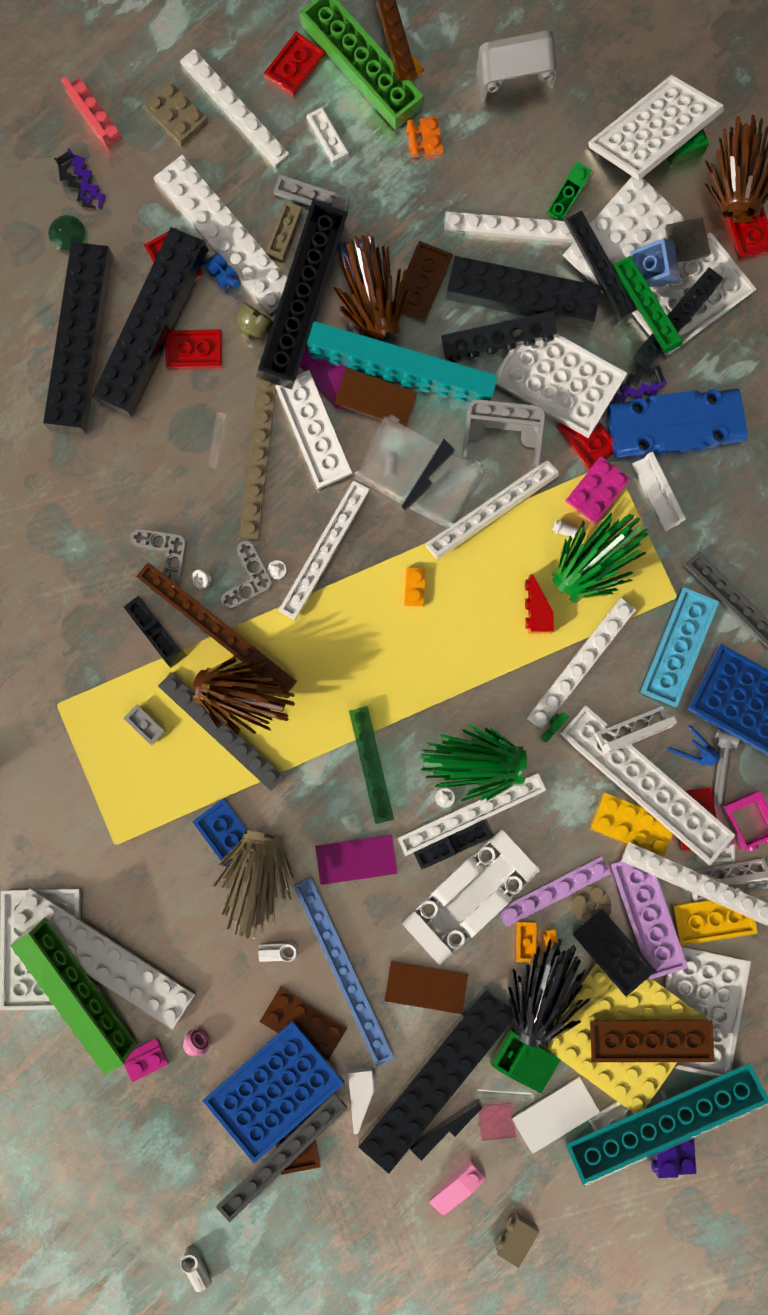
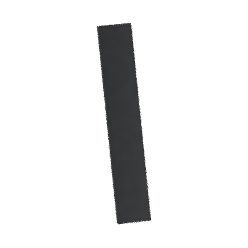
(600, 265)

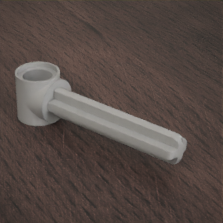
(726, 743)

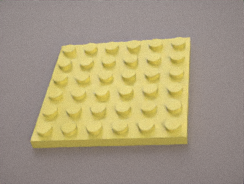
(626, 1082)

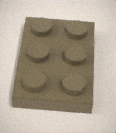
(175, 112)

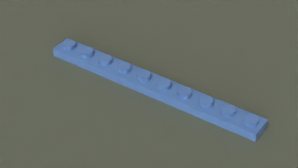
(343, 971)

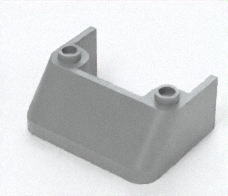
(514, 59)
(506, 416)

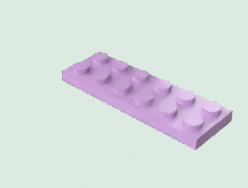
(649, 919)

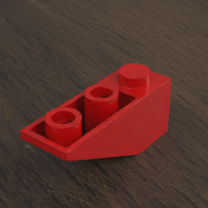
(540, 614)

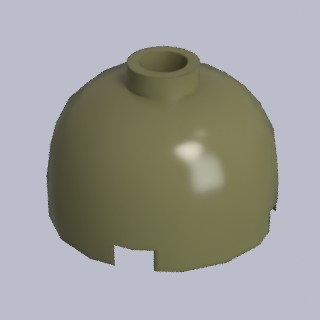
(252, 321)

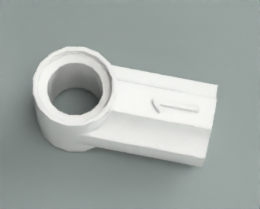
(276, 952)
(195, 1270)

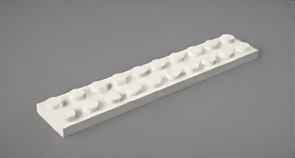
(223, 232)
(650, 788)
(107, 960)

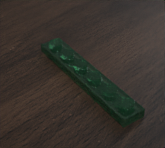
(371, 765)

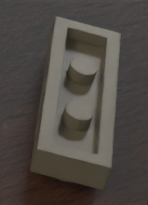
(283, 230)

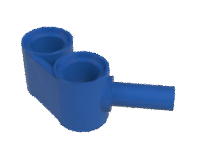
(223, 275)

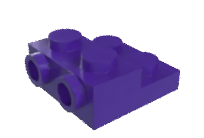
(675, 1161)

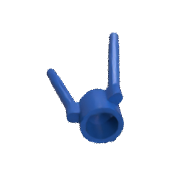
(707, 754)

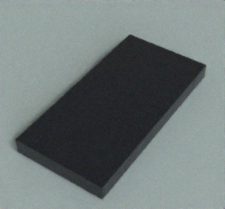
(614, 952)

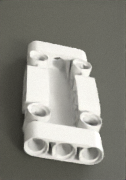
(471, 897)

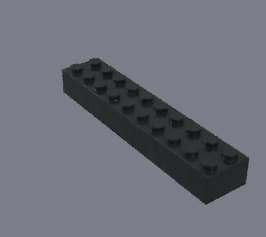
(302, 294)
(150, 321)
(78, 338)
(436, 1080)

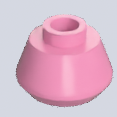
(196, 1043)

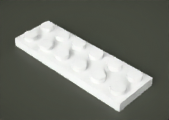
(314, 431)

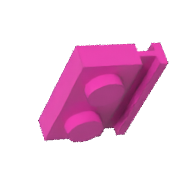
(145, 1059)

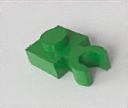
(557, 721)

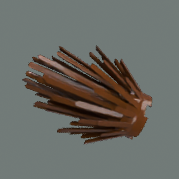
(746, 179)
(374, 301)
(240, 694)

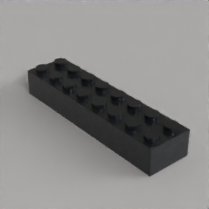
(523, 292)

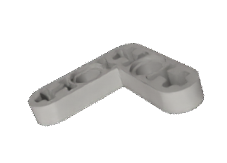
(166, 546)
(252, 583)

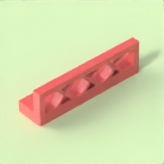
(92, 111)

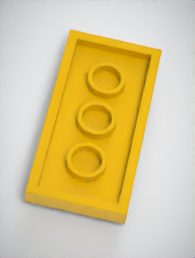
(631, 824)
(709, 921)

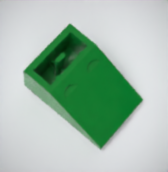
(523, 1062)

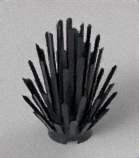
(544, 993)

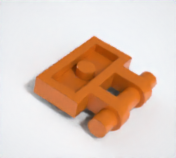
(430, 134)

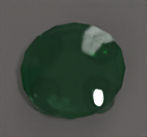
(66, 230)

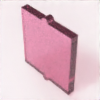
(496, 1122)

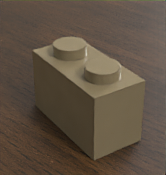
(516, 1240)

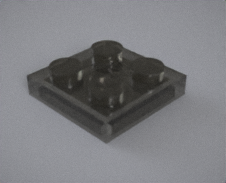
(689, 239)

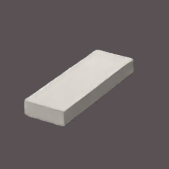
(327, 135)

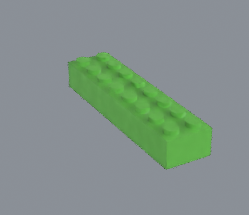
(361, 60)
(74, 995)

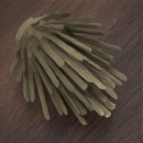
(254, 872)

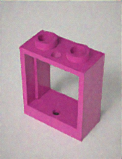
(728, 808)

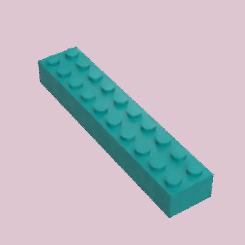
(399, 364)
(667, 1124)

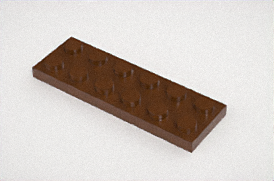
(652, 1040)

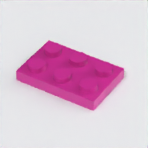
(597, 490)

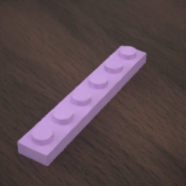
(554, 891)

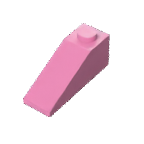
(458, 1187)

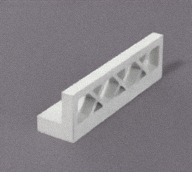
(658, 492)
(635, 735)
(745, 883)

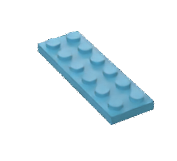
(679, 647)

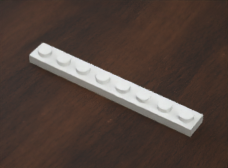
(234, 108)
(507, 227)
(492, 509)
(324, 550)
(580, 663)
(469, 815)
(696, 883)

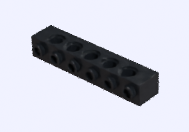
(680, 315)
(507, 328)

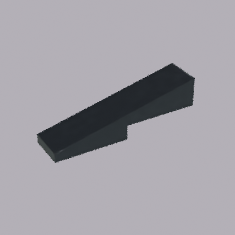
(443, 452)
(154, 631)
(453, 844)
(454, 1125)

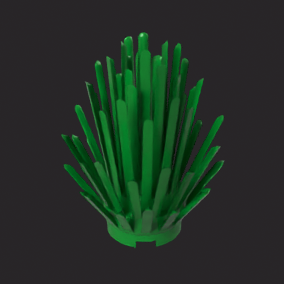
(586, 565)
(475, 760)

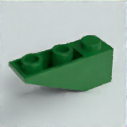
(570, 191)

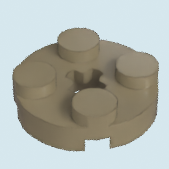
(581, 900)

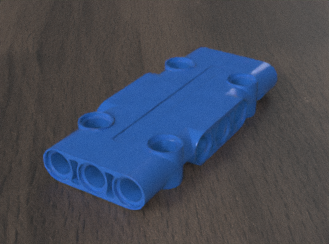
(677, 422)

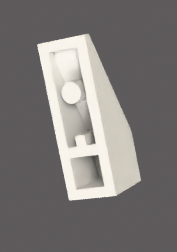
(361, 1091)

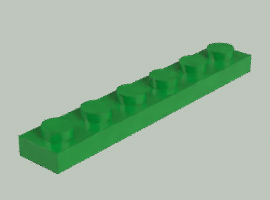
(647, 304)

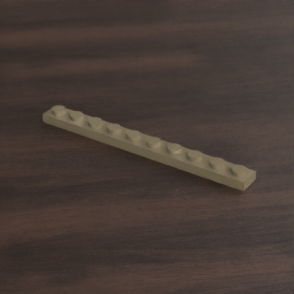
(258, 460)

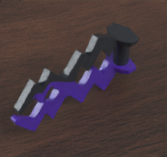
(83, 186)
(652, 389)

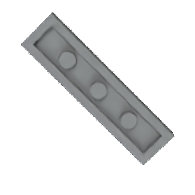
(305, 193)

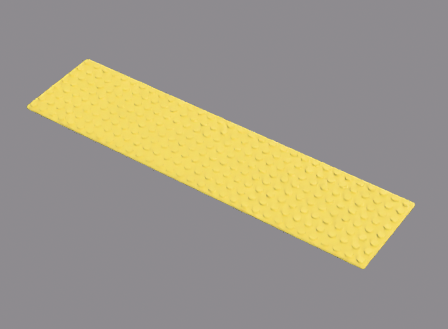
(351, 652)

